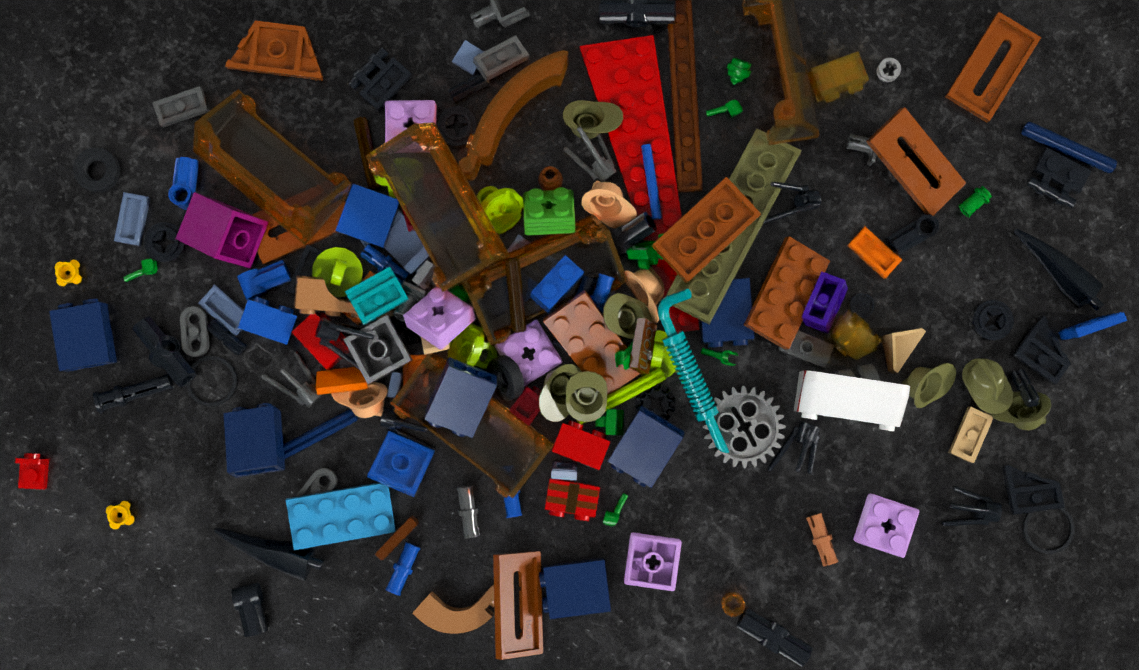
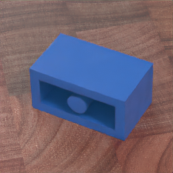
(556, 284)
(268, 321)

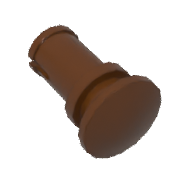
(550, 178)

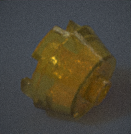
(854, 336)

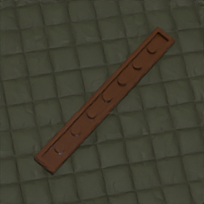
(684, 100)

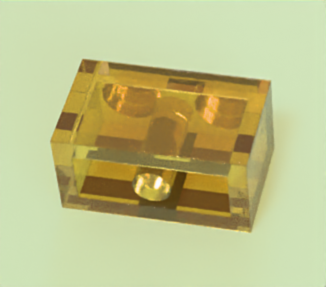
(838, 77)

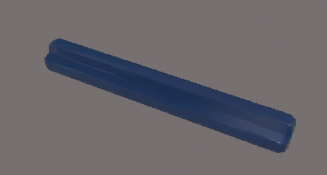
(1069, 147)
(319, 433)

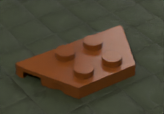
(276, 51)

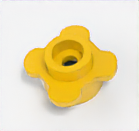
(61, 269)
(112, 515)

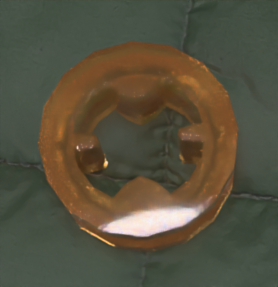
(737, 610)

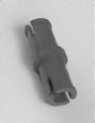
(468, 511)

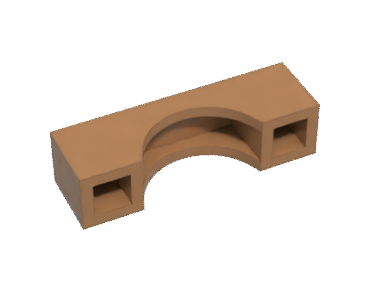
(313, 295)

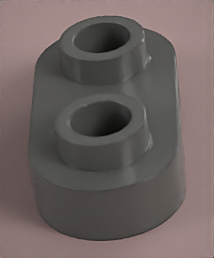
(192, 332)
(314, 483)

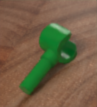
(733, 107)
(148, 268)
(723, 356)
(623, 357)
(612, 518)

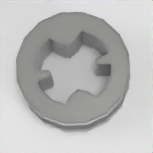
(892, 62)

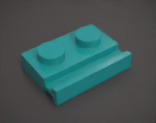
(376, 295)

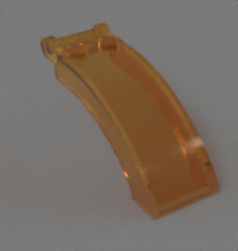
(506, 104)

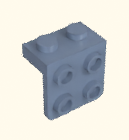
(406, 247)

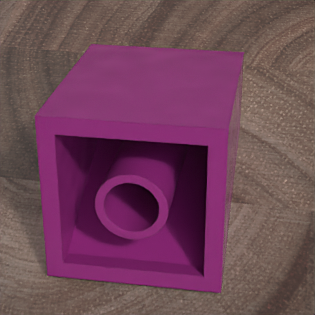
(221, 230)

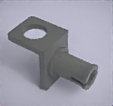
(494, 12)
(859, 143)
(414, 295)

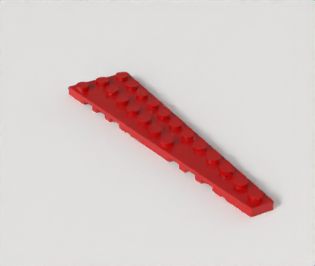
(629, 77)

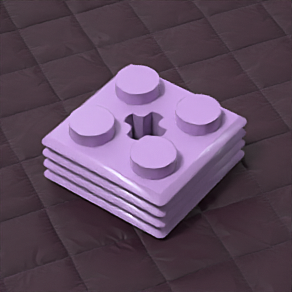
(401, 112)
(439, 317)
(534, 337)
(900, 516)
(638, 571)

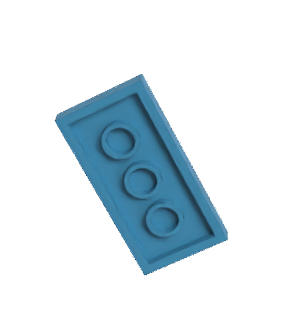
(340, 515)

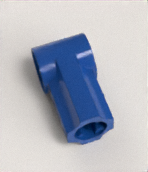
(184, 180)
(259, 281)

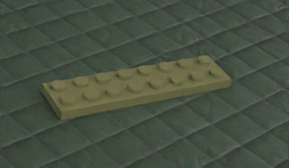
(752, 176)

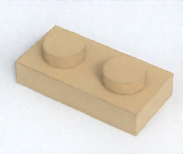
(971, 434)

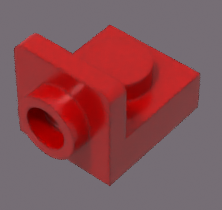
(33, 471)

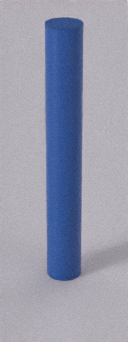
(651, 181)

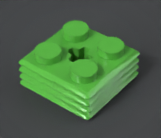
(549, 212)

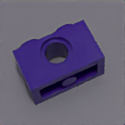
(824, 302)

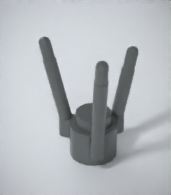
(602, 167)
(306, 393)

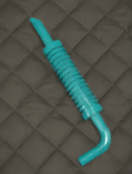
(687, 369)

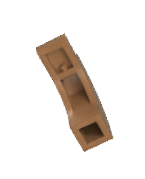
(455, 620)

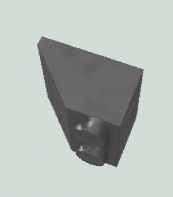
(378, 355)

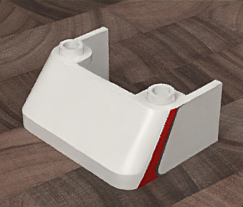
(851, 398)

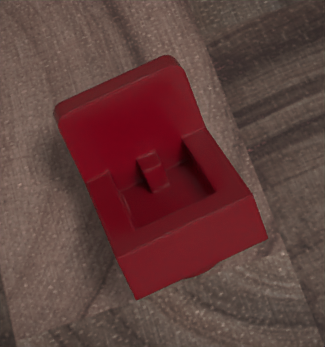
(527, 405)

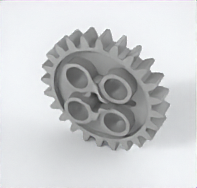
(763, 414)

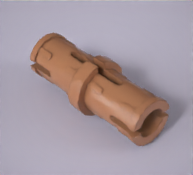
(822, 539)

